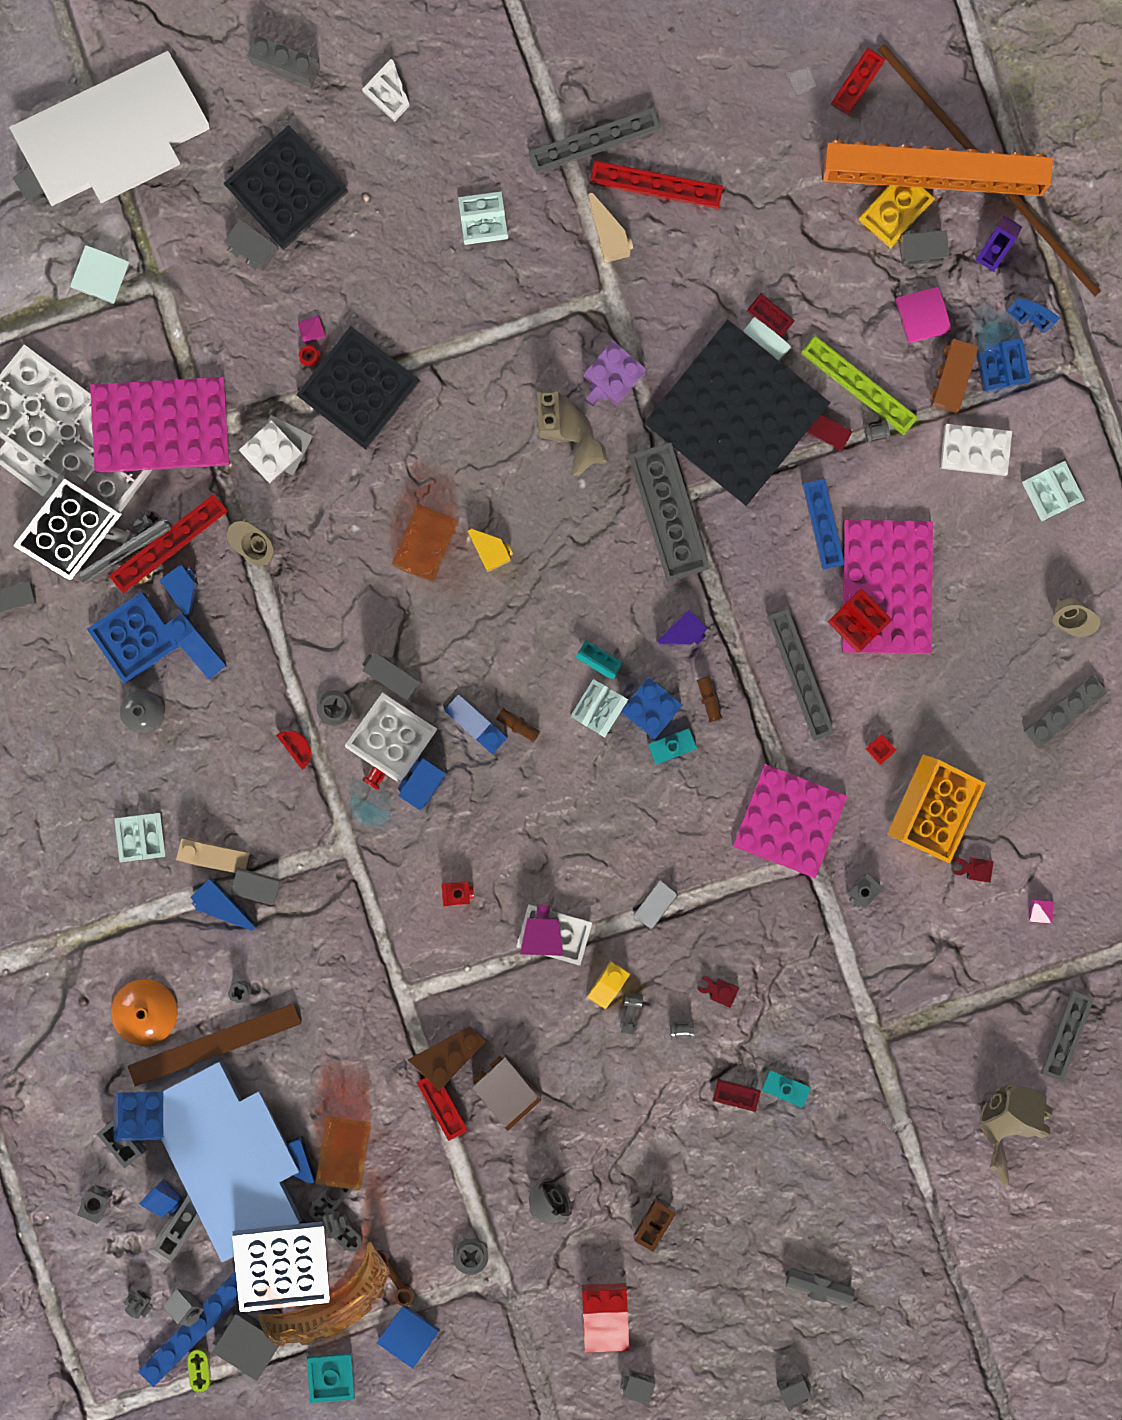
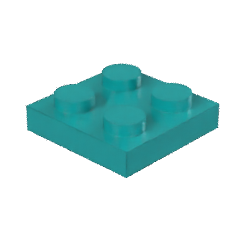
(330, 1377)

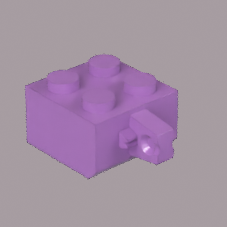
(613, 375)

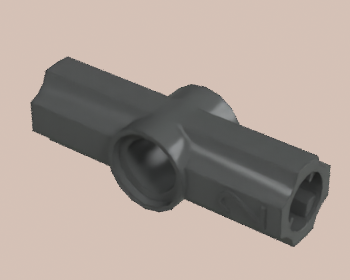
(820, 1287)

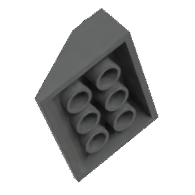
(66, 525)

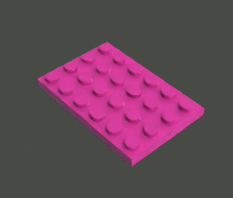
(159, 424)
(895, 569)

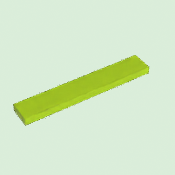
(859, 385)

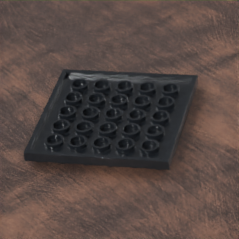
(737, 412)

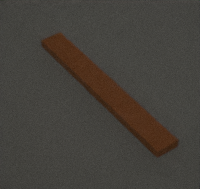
(214, 1044)

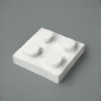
(270, 451)

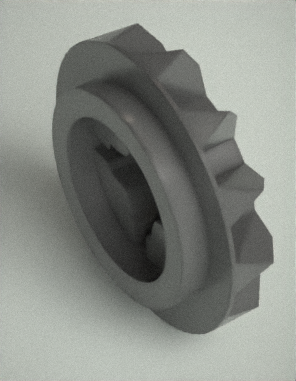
(326, 714)
(470, 1267)

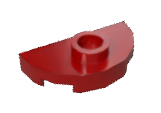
(297, 746)

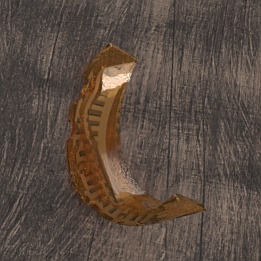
(344, 1307)

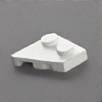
(387, 91)

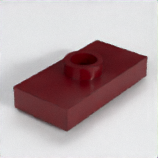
(770, 315)
(736, 1095)

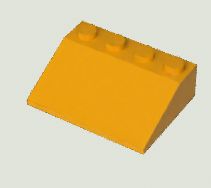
(936, 808)

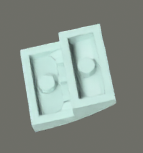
(483, 218)
(99, 274)
(767, 338)
(1053, 491)
(599, 708)
(139, 837)

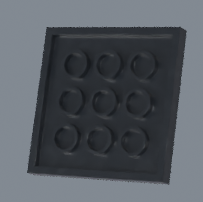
(285, 187)
(358, 388)

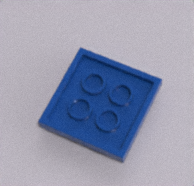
(133, 637)

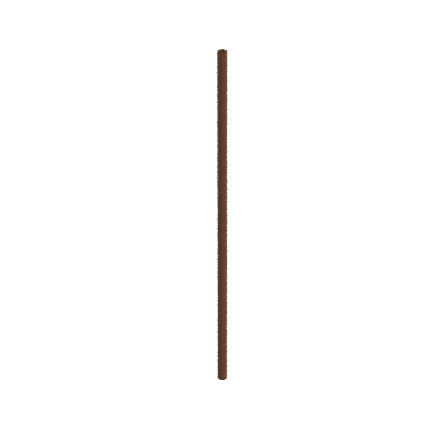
(966, 144)

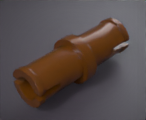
(709, 699)
(518, 725)

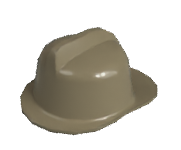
(251, 542)
(1075, 617)

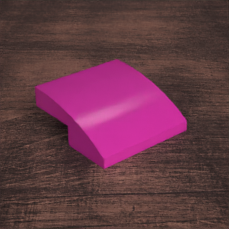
(923, 315)

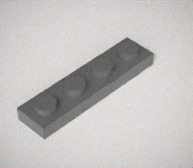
(1065, 711)
(1067, 1035)

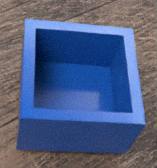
(651, 708)
(422, 783)
(138, 1116)

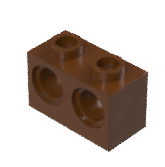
(654, 1224)

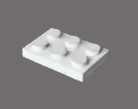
(976, 449)
(573, 935)

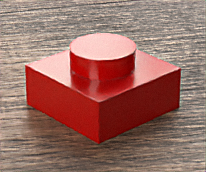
(880, 749)

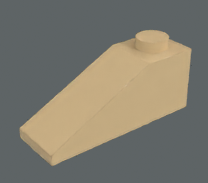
(610, 234)
(211, 855)

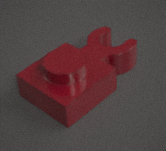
(977, 869)
(721, 992)

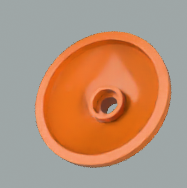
(159, 1010)

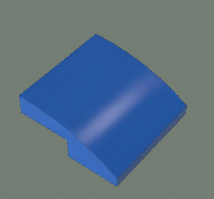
(1039, 315)
(1003, 365)
(408, 1336)

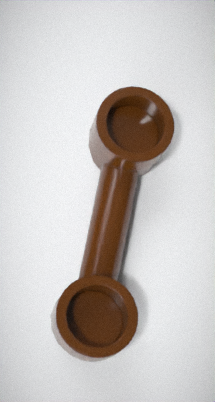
(405, 1292)

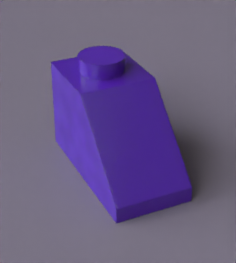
(999, 243)
(684, 631)

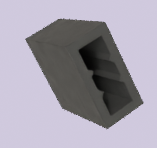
(391, 676)
(244, 1345)

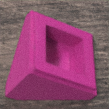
(311, 329)
(1041, 911)

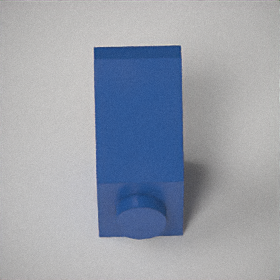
(182, 588)
(301, 1156)
(161, 1199)

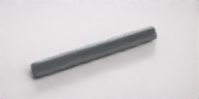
(125, 551)

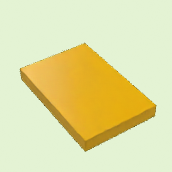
(895, 212)

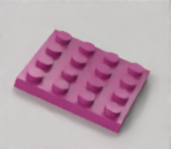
(789, 821)

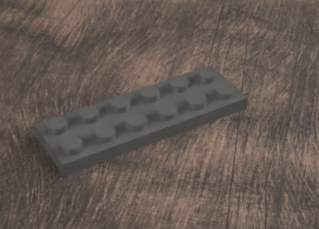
(669, 512)

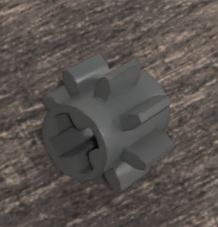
(145, 520)
(334, 1224)
(138, 1304)

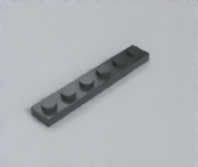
(594, 140)
(800, 675)

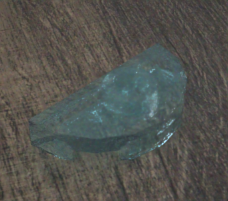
(992, 334)
(367, 813)

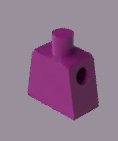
(542, 934)

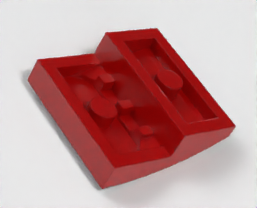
(859, 620)

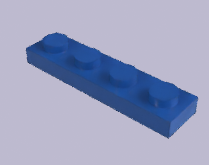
(823, 524)

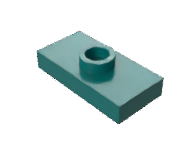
(599, 660)
(672, 746)
(786, 1088)

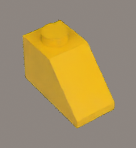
(490, 549)
(608, 984)

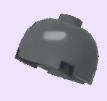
(142, 711)
(549, 1202)

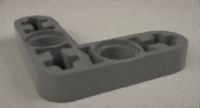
(318, 1218)

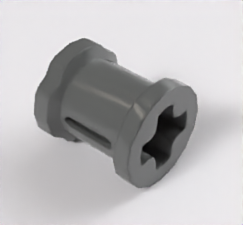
(877, 431)
(241, 985)
(682, 1029)

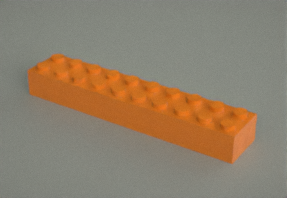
(937, 168)

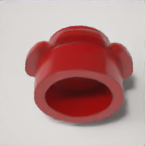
(315, 355)

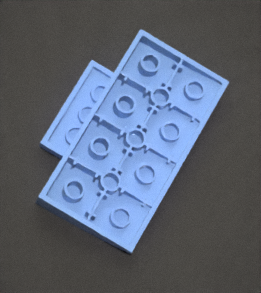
(228, 1156)

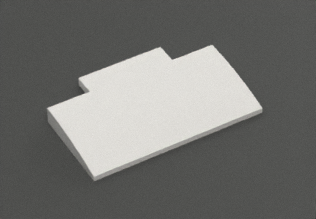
(112, 132)
(50, 429)

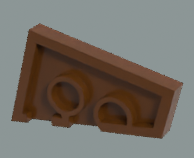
(447, 1057)

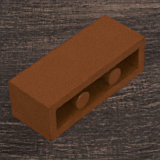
(953, 375)

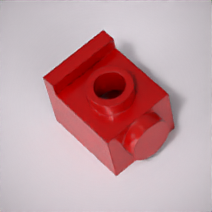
(448, 893)

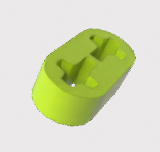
(194, 1370)

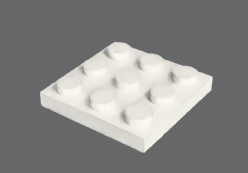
(391, 738)

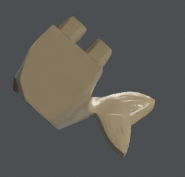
(565, 421)
(1009, 1113)

